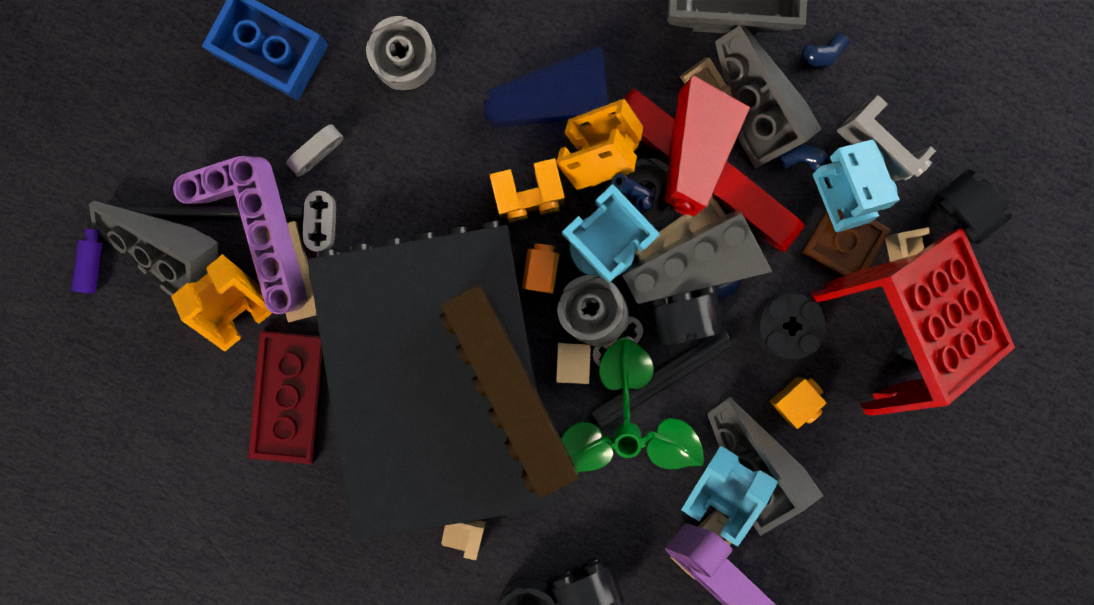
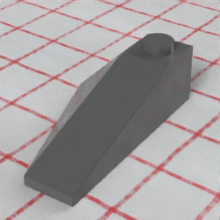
(777, 112)
(162, 247)
(759, 451)

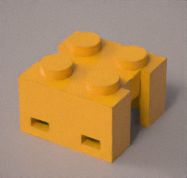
(602, 145)
(544, 198)
(217, 300)

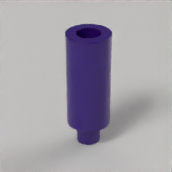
(87, 263)

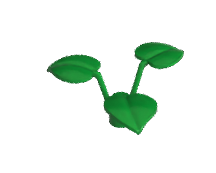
(673, 445)

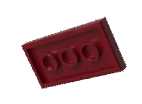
(286, 397)

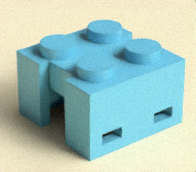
(857, 185)
(610, 233)
(733, 492)

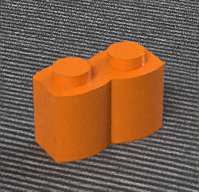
(540, 269)

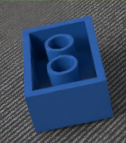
(266, 45)

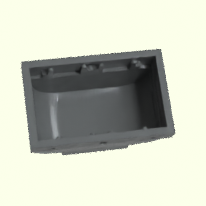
(726, 15)

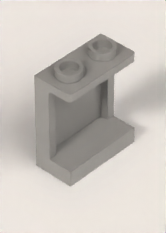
(898, 161)

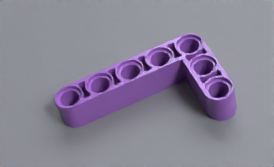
(255, 223)
(706, 559)

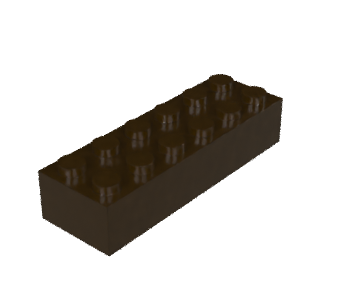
(510, 392)

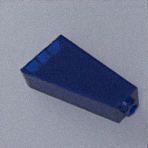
(551, 92)

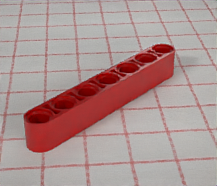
(733, 188)

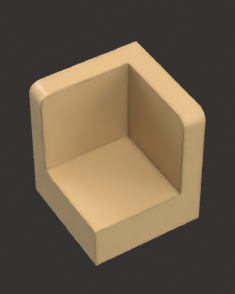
(905, 243)
(573, 363)
(464, 537)

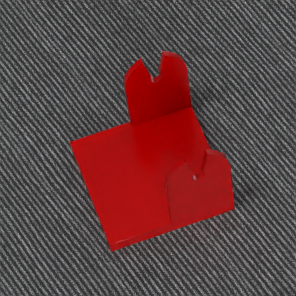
(944, 317)

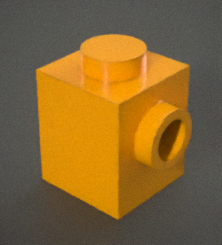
(799, 402)

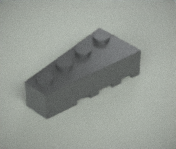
(702, 259)

